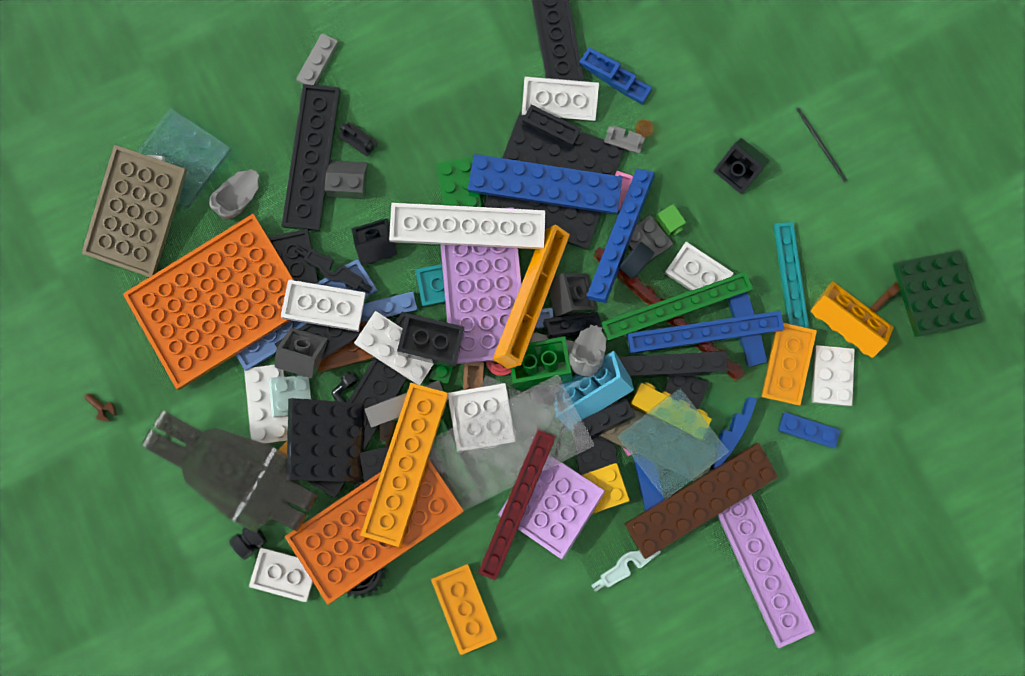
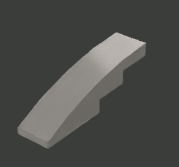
(391, 408)

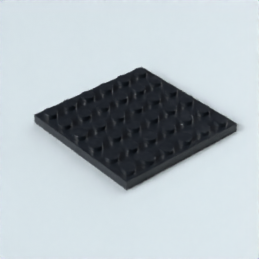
(587, 154)

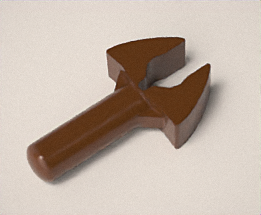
(891, 291)
(100, 407)

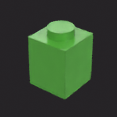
(670, 221)

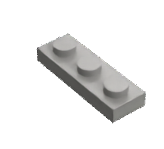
(317, 60)

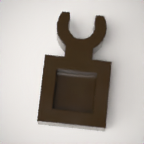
(386, 432)

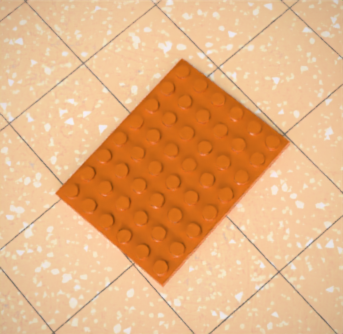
(212, 301)

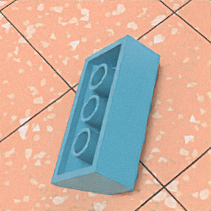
(600, 390)

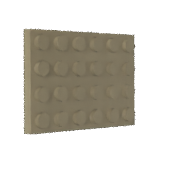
(134, 211)

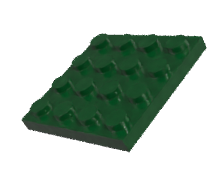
(937, 293)

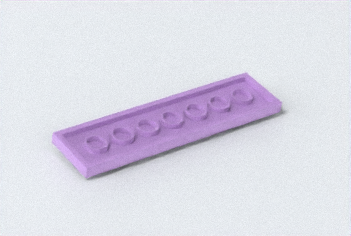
(765, 572)

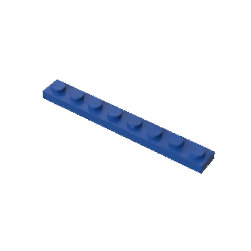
(620, 236)
(705, 332)

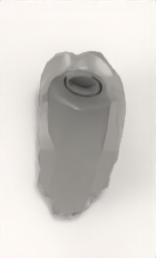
(234, 194)
(588, 352)

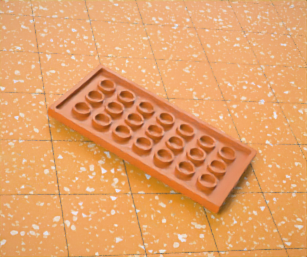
(342, 559)

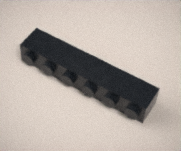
(676, 364)

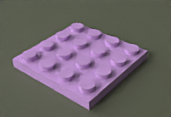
(559, 508)

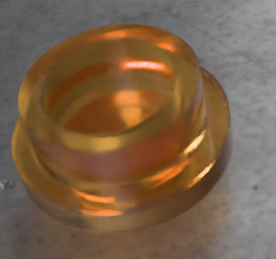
(644, 127)

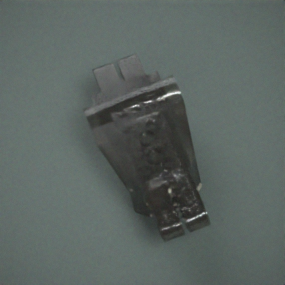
(232, 473)

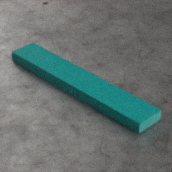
(791, 274)

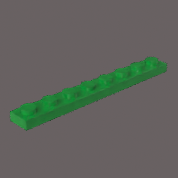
(676, 306)

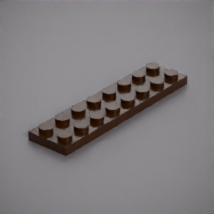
(701, 500)

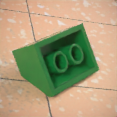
(541, 362)

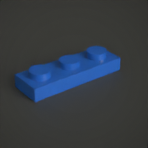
(809, 430)

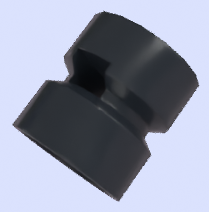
(246, 542)

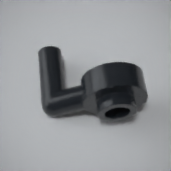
(347, 382)

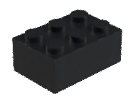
(431, 340)

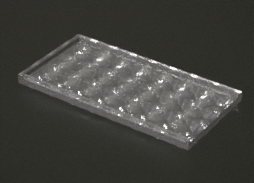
(489, 449)

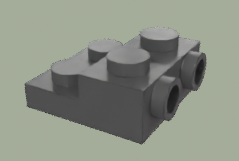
(651, 235)

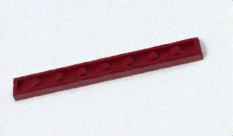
(516, 504)

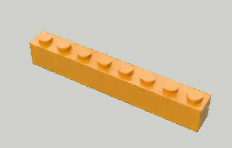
(531, 298)

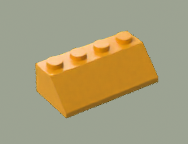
(852, 319)

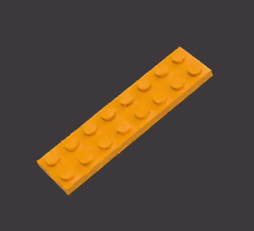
(404, 465)

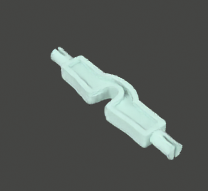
(621, 569)

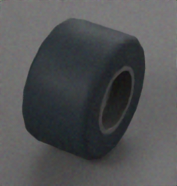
(636, 260)

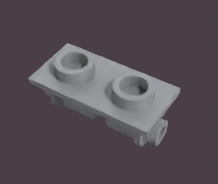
(632, 142)

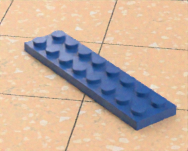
(545, 184)

